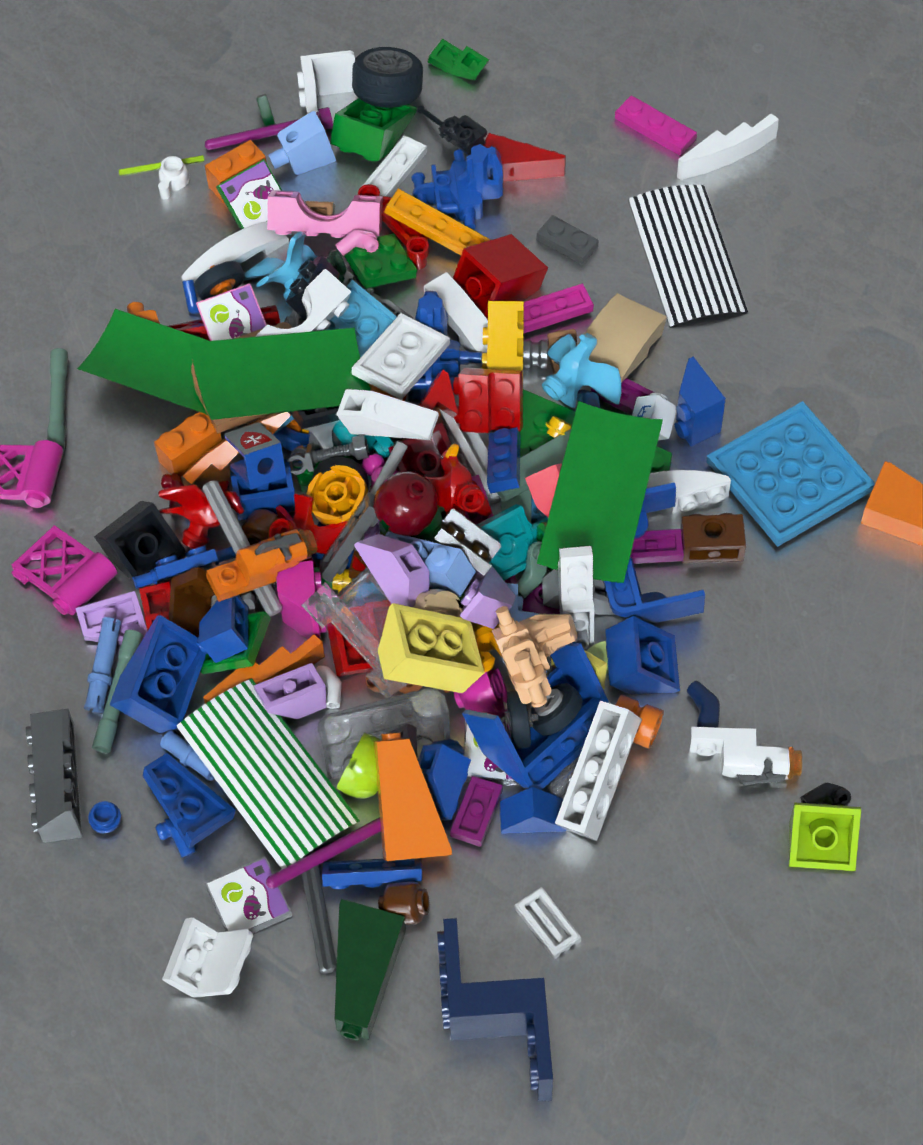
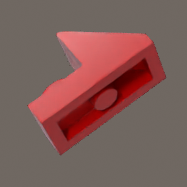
(440, 395)

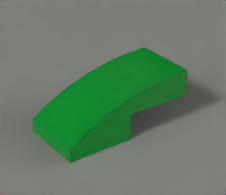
(460, 63)

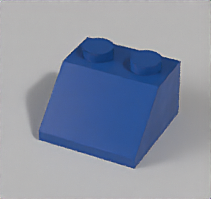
(699, 405)
(641, 658)

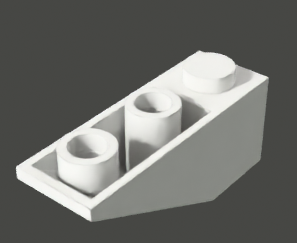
(385, 416)

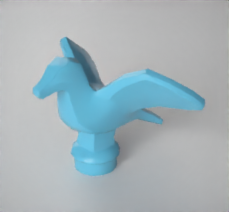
(283, 271)
(579, 371)

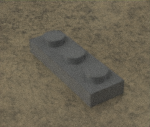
(337, 556)

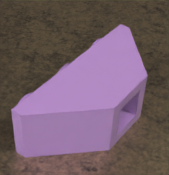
(395, 568)
(484, 597)

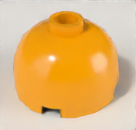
(336, 494)

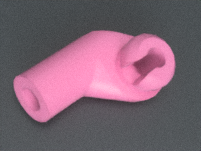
(358, 239)

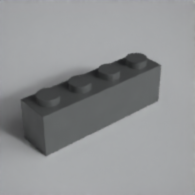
(55, 776)

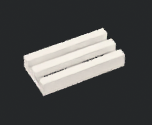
(564, 945)

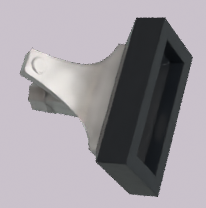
(319, 423)

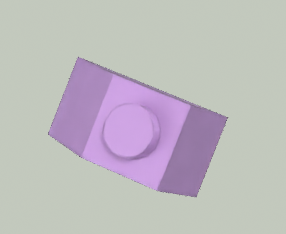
(293, 693)

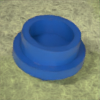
(104, 817)

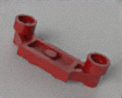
(415, 242)

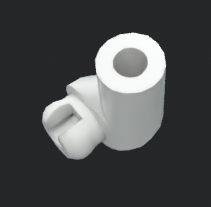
(333, 686)

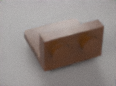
(190, 599)

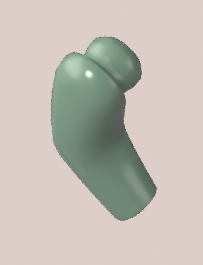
(533, 572)

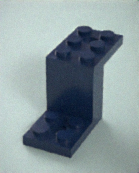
(495, 1010)

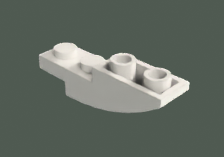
(693, 487)
(576, 591)

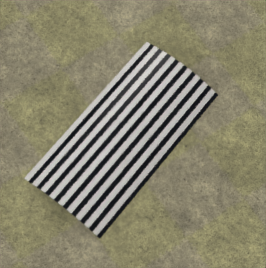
(686, 253)

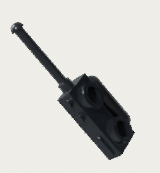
(461, 131)

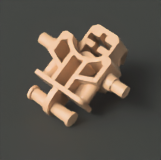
(526, 649)

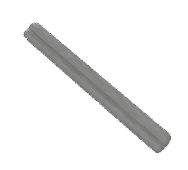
(238, 540)

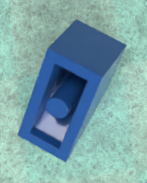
(224, 629)

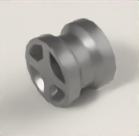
(535, 354)

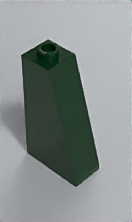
(365, 960)

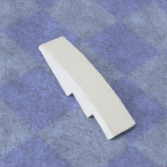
(724, 150)
(462, 313)

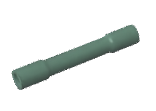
(58, 375)
(108, 724)

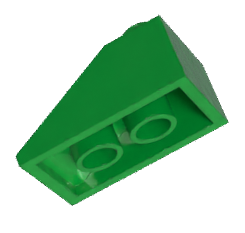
(370, 128)

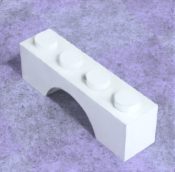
(322, 301)

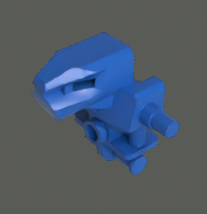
(463, 185)
(433, 314)

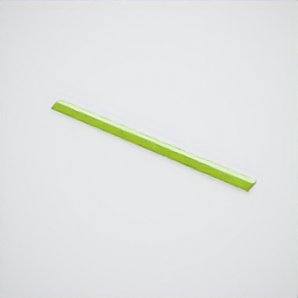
(157, 165)

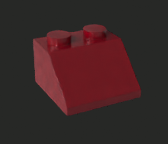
(425, 455)

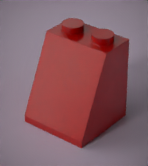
(499, 272)

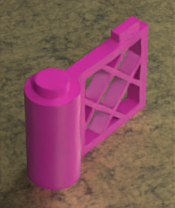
(36, 472)
(78, 580)

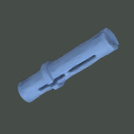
(100, 677)

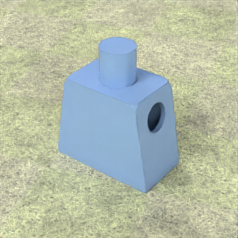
(303, 146)

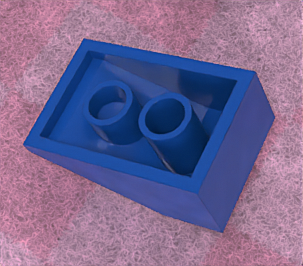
(160, 677)

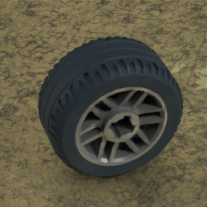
(387, 77)

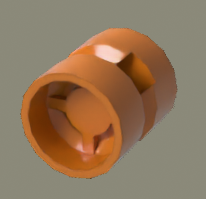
(650, 722)

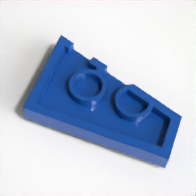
(186, 800)

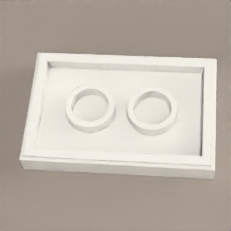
(400, 356)

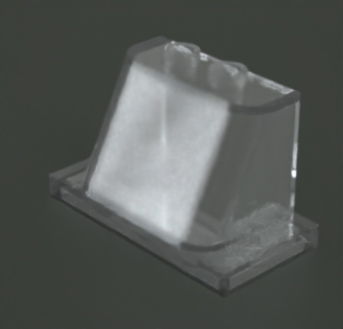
(360, 617)

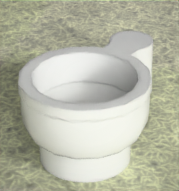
(172, 176)

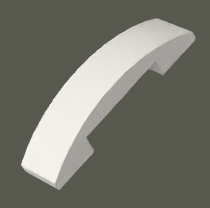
(237, 248)

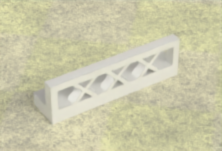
(471, 452)

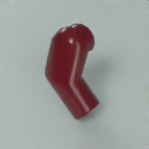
(171, 481)

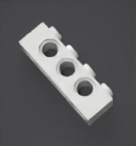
(598, 770)

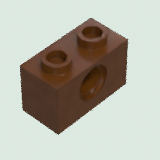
(726, 547)

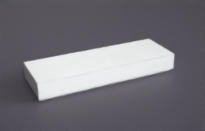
(397, 166)

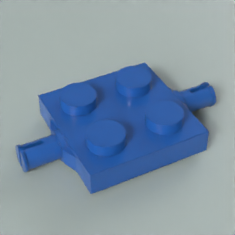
(172, 567)

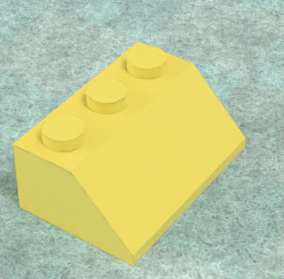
(429, 649)

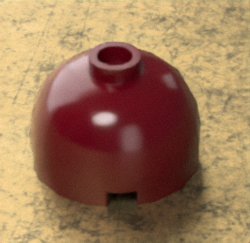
(406, 503)

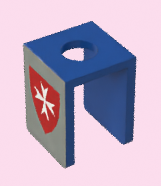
(261, 453)

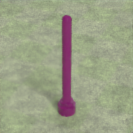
(324, 116)
(323, 854)

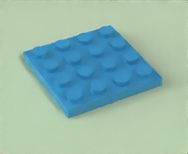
(791, 473)

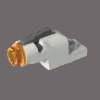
(743, 757)

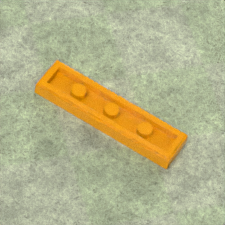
(432, 222)

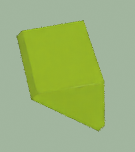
(824, 836)

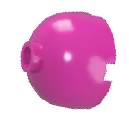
(485, 694)

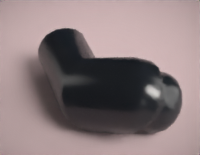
(827, 794)

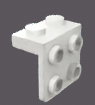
(324, 76)
(207, 960)

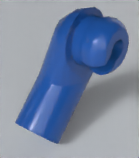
(168, 830)

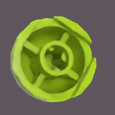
(360, 775)

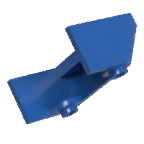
(653, 607)
(550, 753)

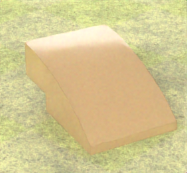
(625, 334)

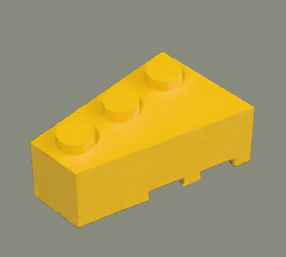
(504, 336)

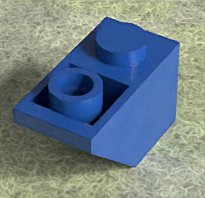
(445, 775)

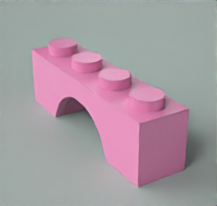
(290, 213)

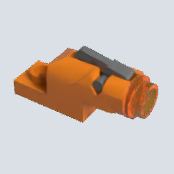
(260, 563)

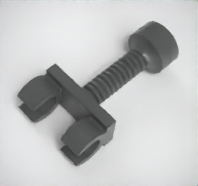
(309, 459)

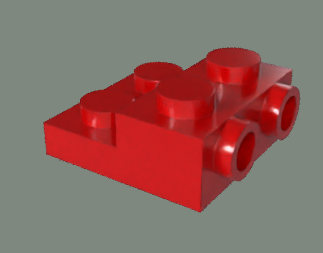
(489, 399)

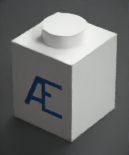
(656, 407)

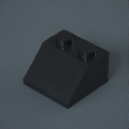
(139, 540)

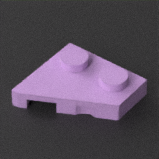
(121, 607)

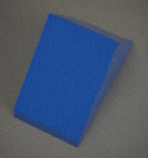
(530, 812)

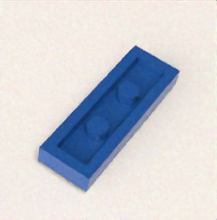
(503, 460)
(370, 872)

